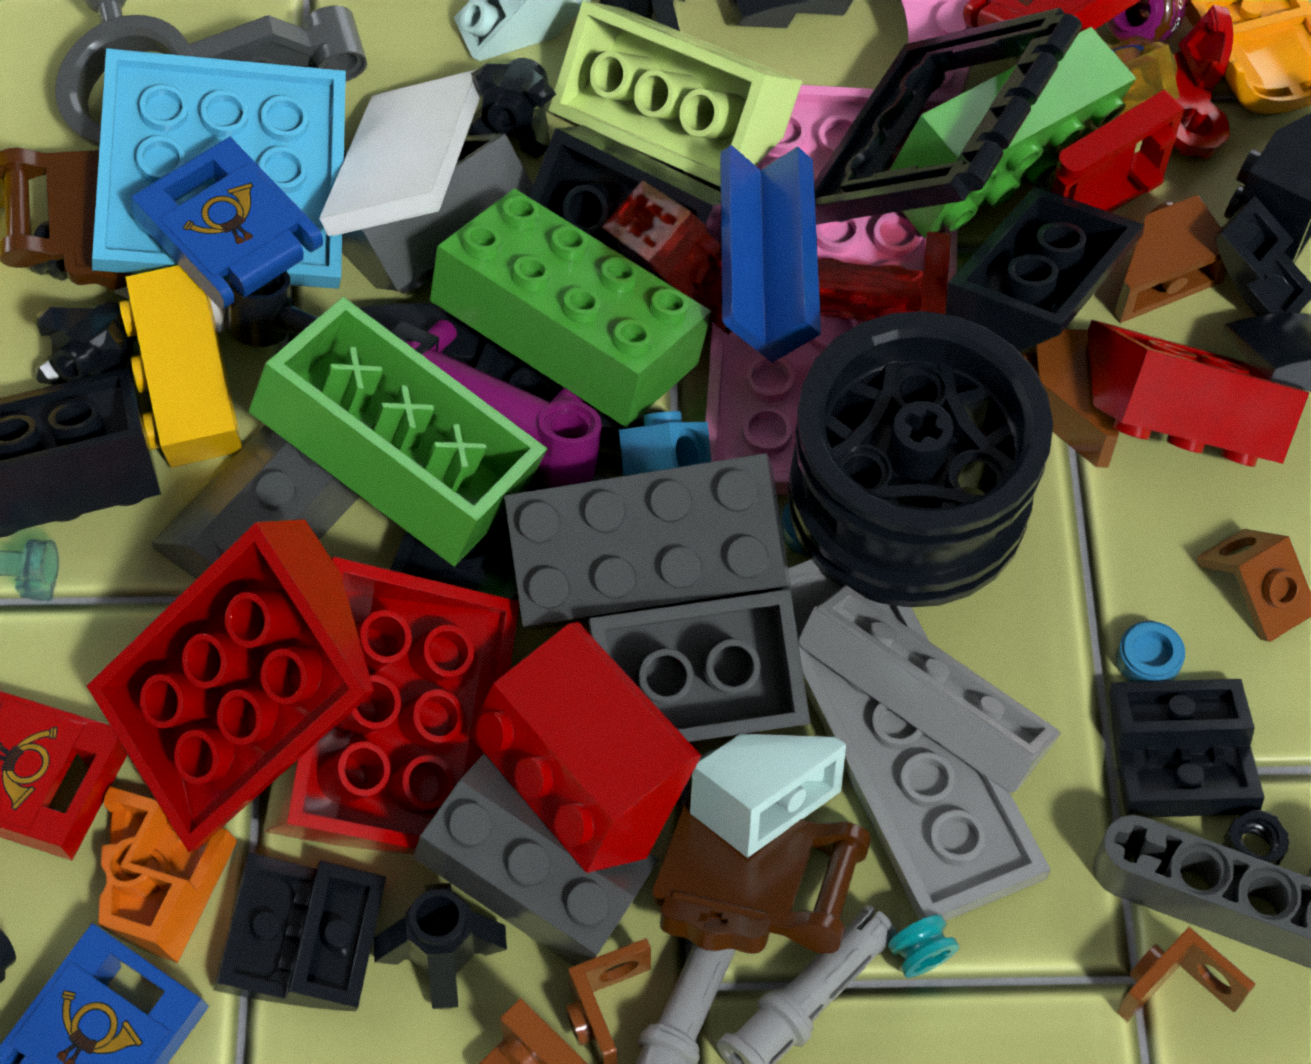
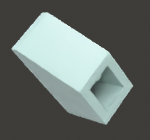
(509, 25)

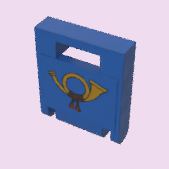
(231, 228)
(88, 1023)

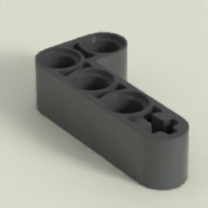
(1231, 881)

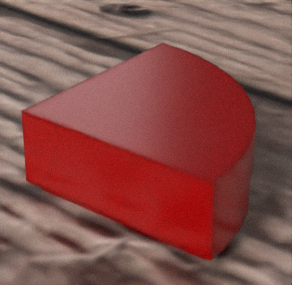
(1209, 46)

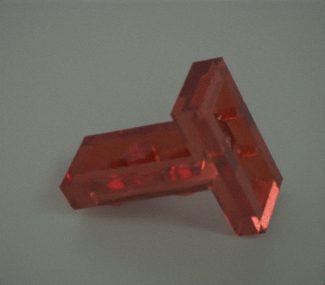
(672, 245)
(876, 291)

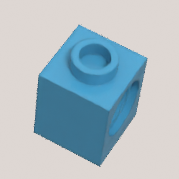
(664, 444)

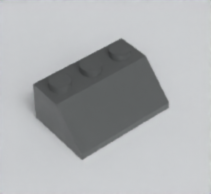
(404, 251)
(259, 484)
(516, 867)

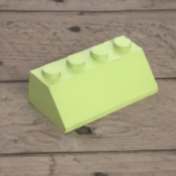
(670, 92)

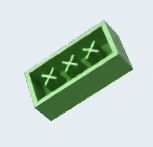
(1075, 102)
(569, 306)
(396, 429)

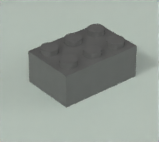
(714, 663)

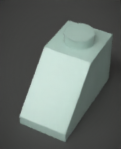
(764, 785)

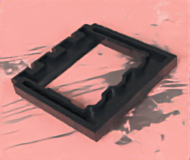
(854, 175)

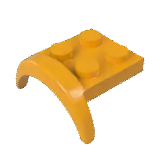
(1268, 54)

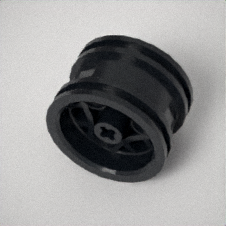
(933, 414)

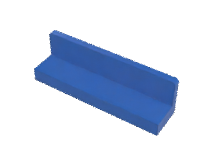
(769, 252)

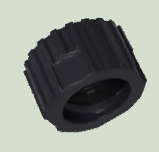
(1263, 825)

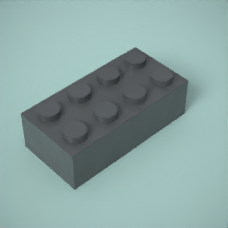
(647, 541)

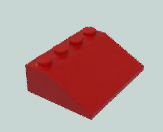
(237, 677)
(409, 742)

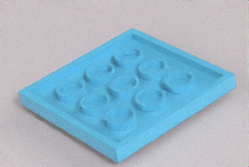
(178, 106)

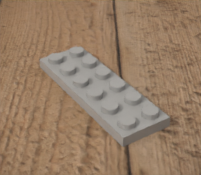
(937, 817)

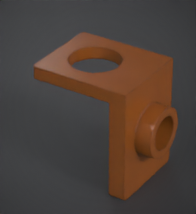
(1267, 578)
(1191, 954)
(592, 976)

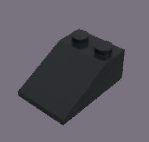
(1281, 182)

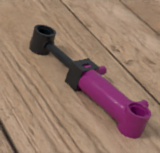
(563, 425)

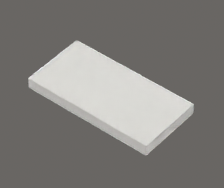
(402, 154)

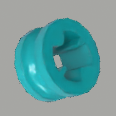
(923, 946)

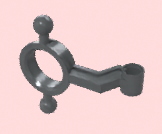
(325, 42)

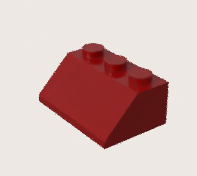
(1191, 396)
(585, 749)

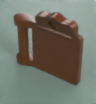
(70, 213)
(737, 901)

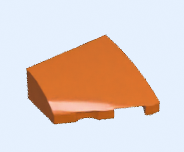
(152, 881)

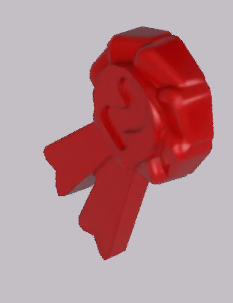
(1202, 125)

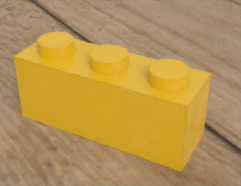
(180, 367)

